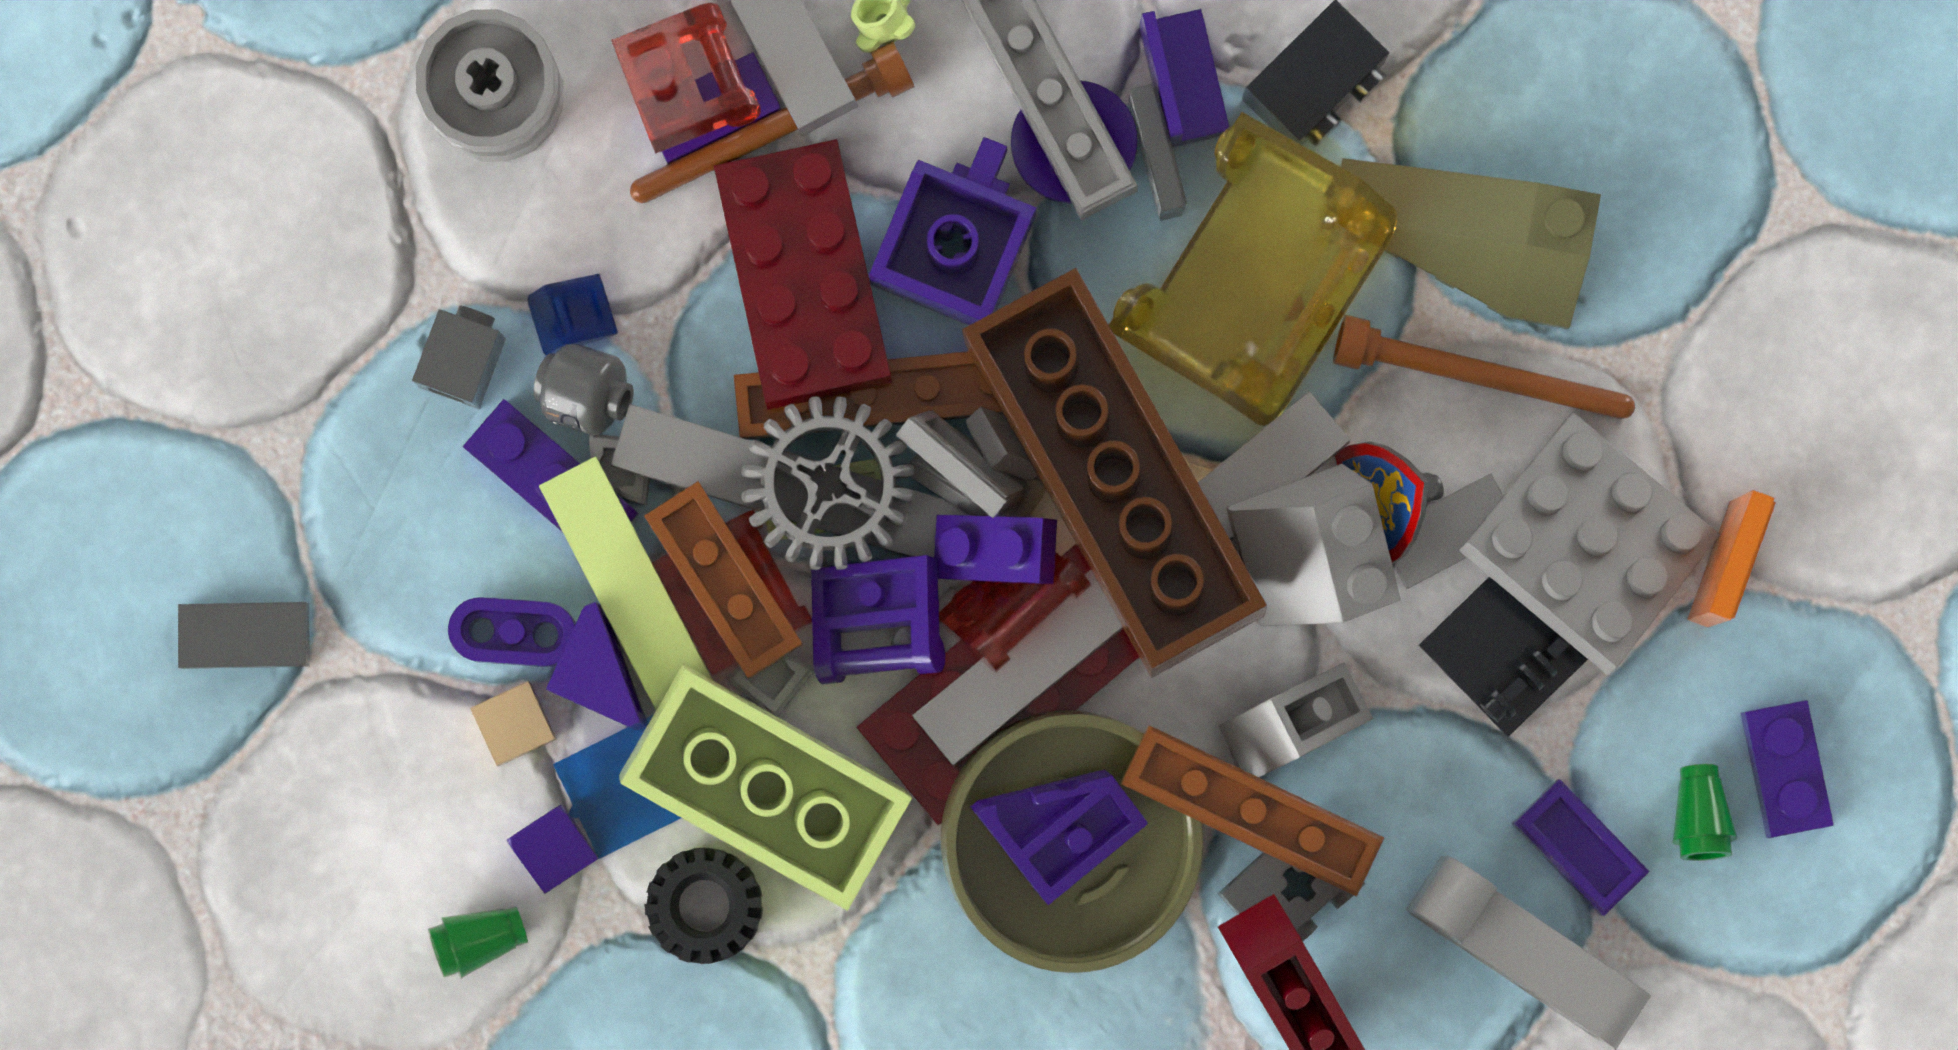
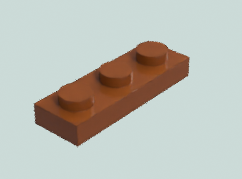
(723, 580)

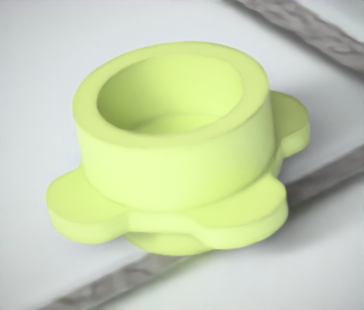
(881, 22)

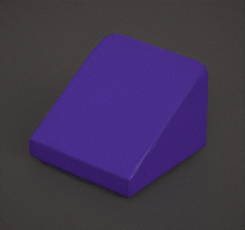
(552, 848)

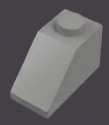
(1296, 721)

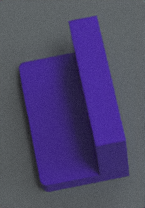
(1184, 76)

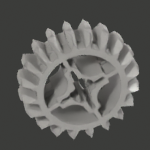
(852, 434)

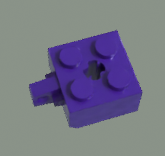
(948, 203)

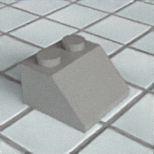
(1316, 549)

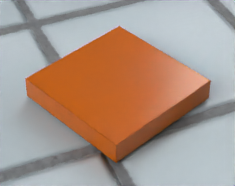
(1732, 559)

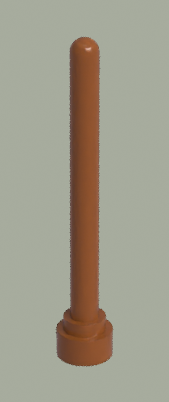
(881, 75)
(1363, 344)

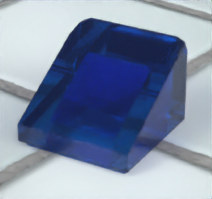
(571, 313)

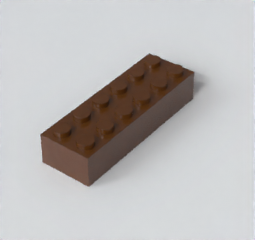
(1114, 473)

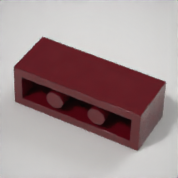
(1287, 979)

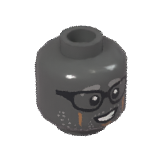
(583, 389)

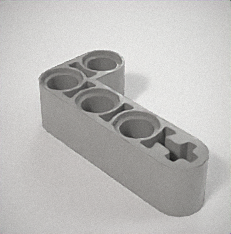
(1527, 951)

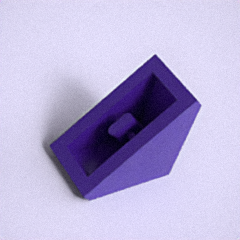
(595, 671)

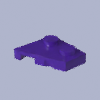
(1061, 828)

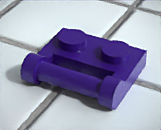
(875, 598)

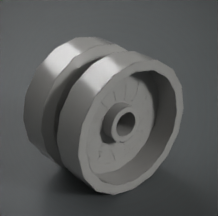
(481, 49)

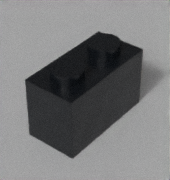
(1317, 75)

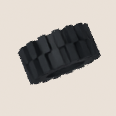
(665, 915)

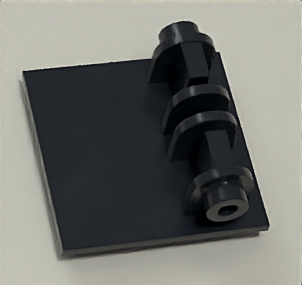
(1501, 655)

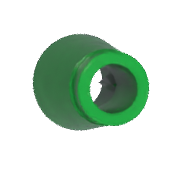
(1702, 815)
(475, 939)

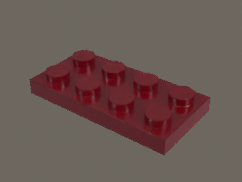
(802, 274)

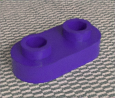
(514, 631)

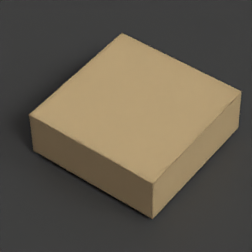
(513, 723)

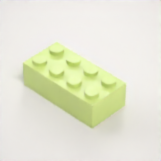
(765, 787)

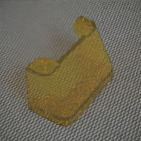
(1261, 273)

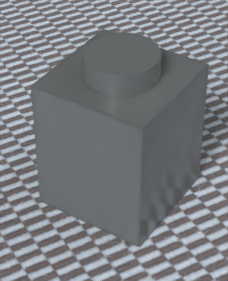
(460, 356)

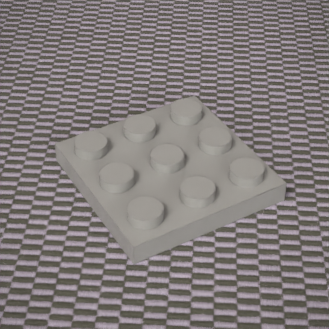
(1590, 543)

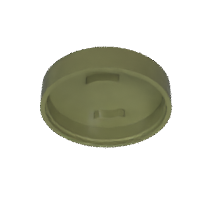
(1113, 908)

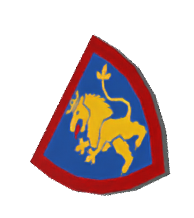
(1398, 490)

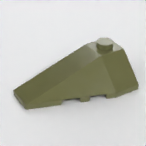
(1491, 237)

